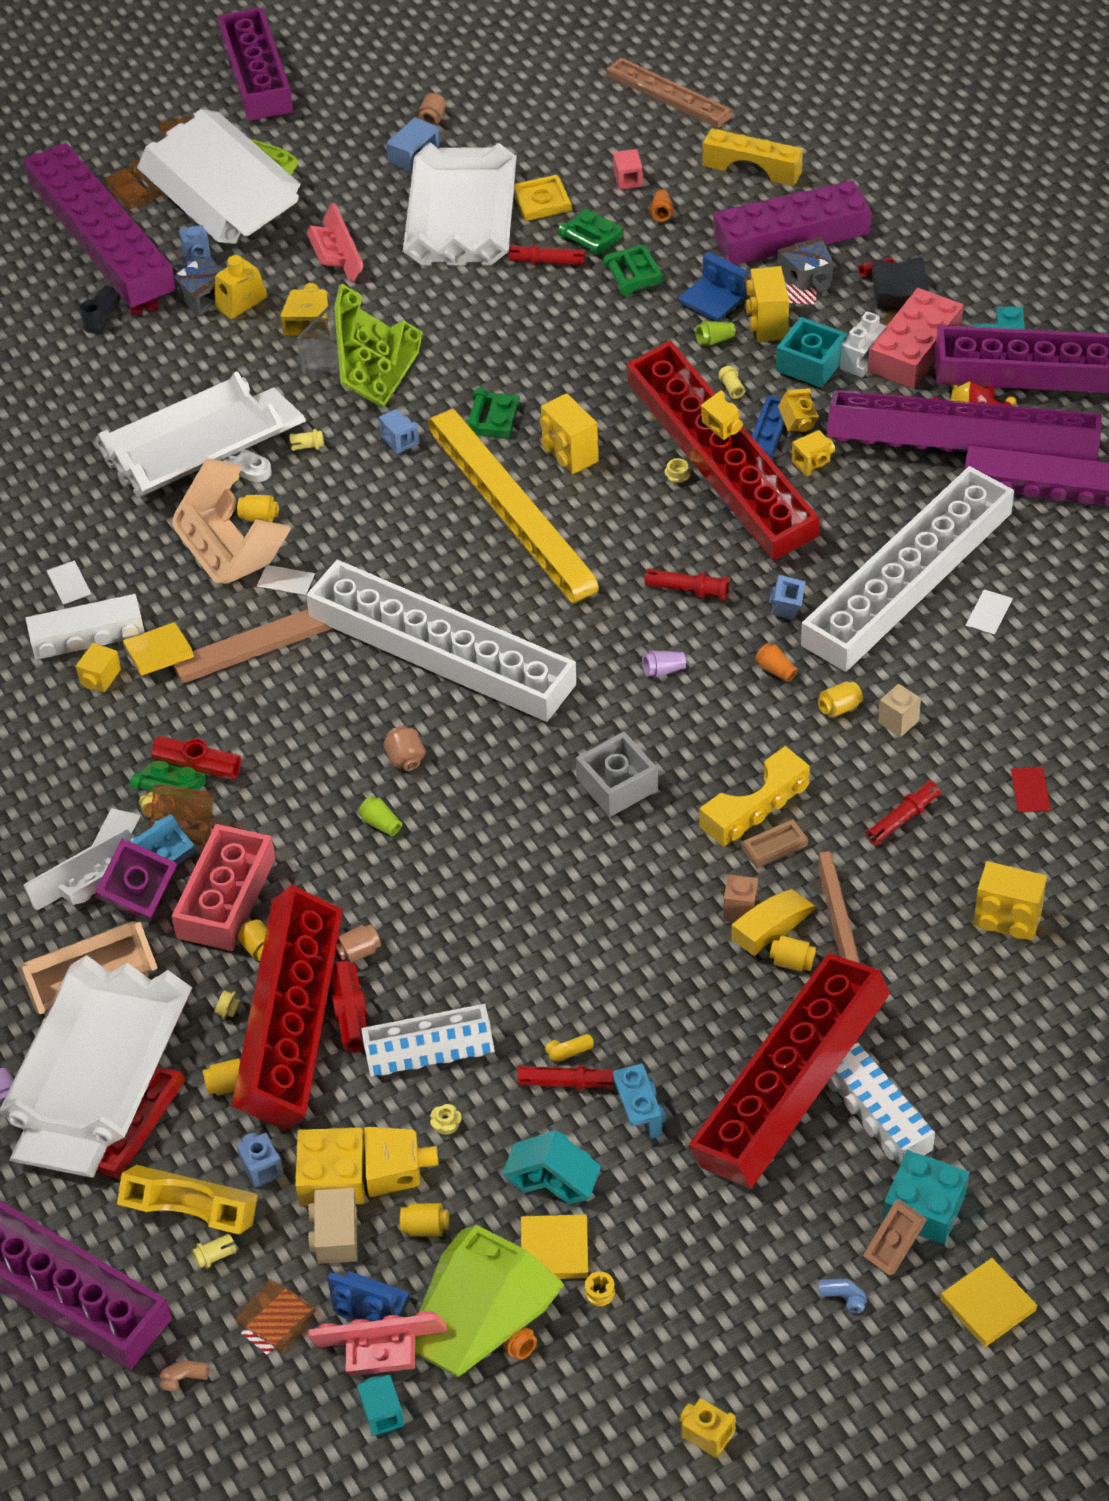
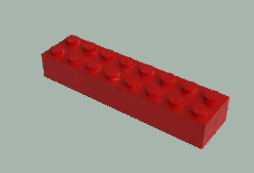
(287, 1008)
(789, 1070)

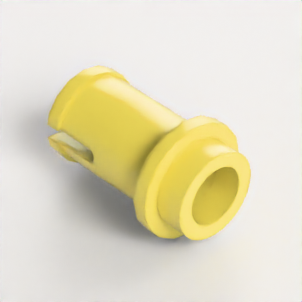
(729, 377)
(307, 440)
(211, 1252)

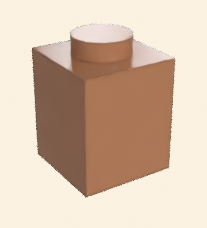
(739, 896)

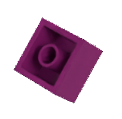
(135, 880)

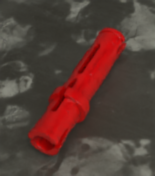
(546, 255)
(912, 805)
(565, 1077)

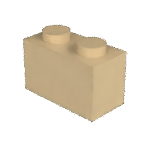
(335, 1225)

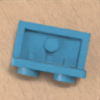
(166, 840)
(639, 1099)

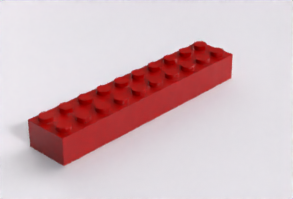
(732, 466)

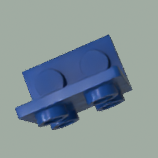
(719, 288)
(365, 1298)

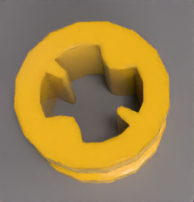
(603, 1279)

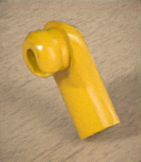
(561, 1051)

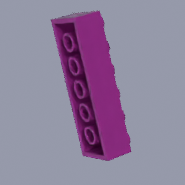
(255, 64)
(769, 225)

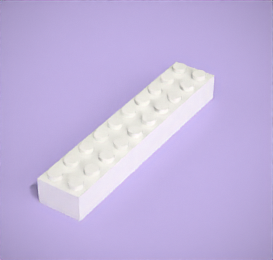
(906, 569)
(442, 640)

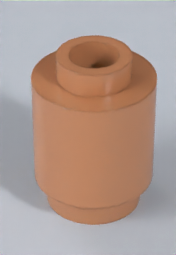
(432, 108)
(357, 943)

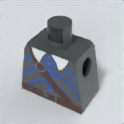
(807, 264)
(196, 285)

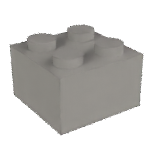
(617, 774)

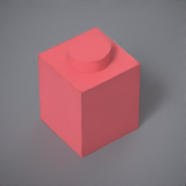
(627, 169)

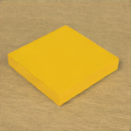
(541, 198)
(158, 648)
(558, 1243)
(988, 1302)

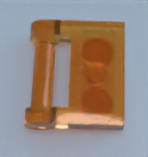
(129, 190)
(185, 806)

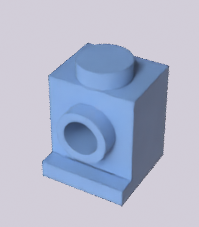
(195, 244)
(398, 431)
(787, 597)
(259, 1159)

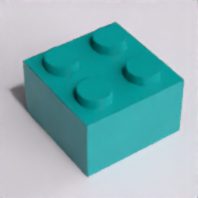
(810, 352)
(932, 1190)

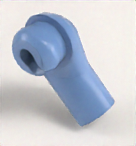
(847, 1290)

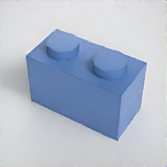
(410, 141)

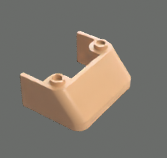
(211, 536)
(109, 949)

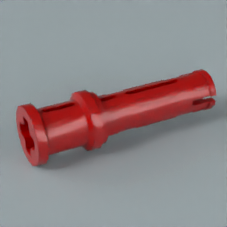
(700, 585)

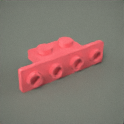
(334, 244)
(378, 1344)

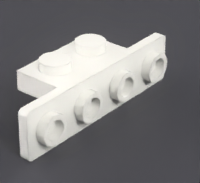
(76, 877)

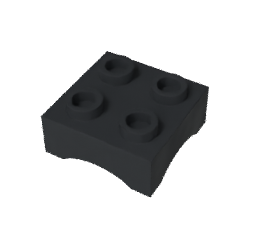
(897, 281)

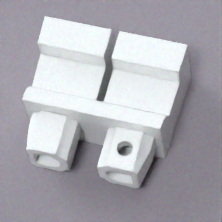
(856, 346)

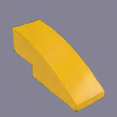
(770, 920)

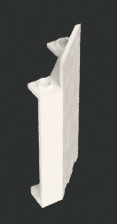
(219, 176)
(460, 205)
(190, 431)
(91, 1064)

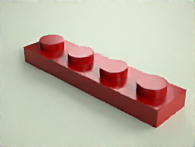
(156, 1099)

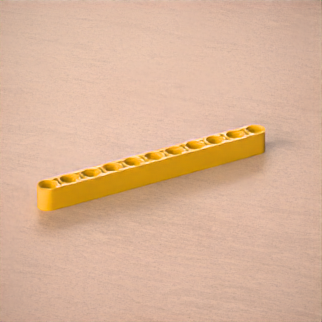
(513, 506)

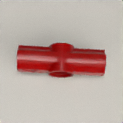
(197, 756)
(349, 1005)

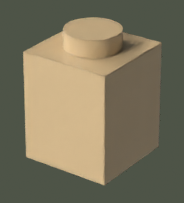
(899, 710)

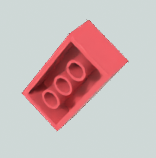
(908, 341)
(223, 887)

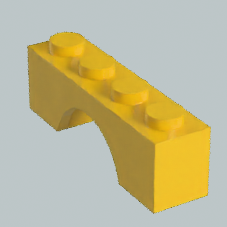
(780, 161)
(729, 816)
(160, 1190)

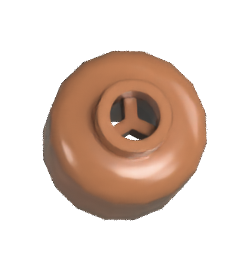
(404, 748)

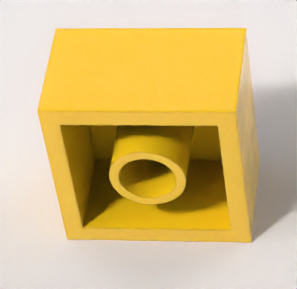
(768, 303)
(569, 434)
(1009, 900)
(330, 1162)

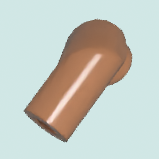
(183, 1369)

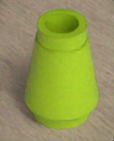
(714, 332)
(378, 814)

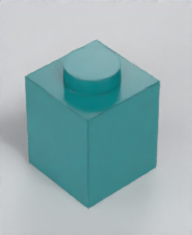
(380, 1404)

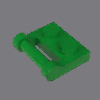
(591, 231)
(639, 264)
(500, 415)
(163, 774)

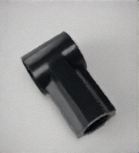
(97, 309)

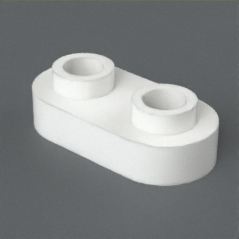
(254, 467)

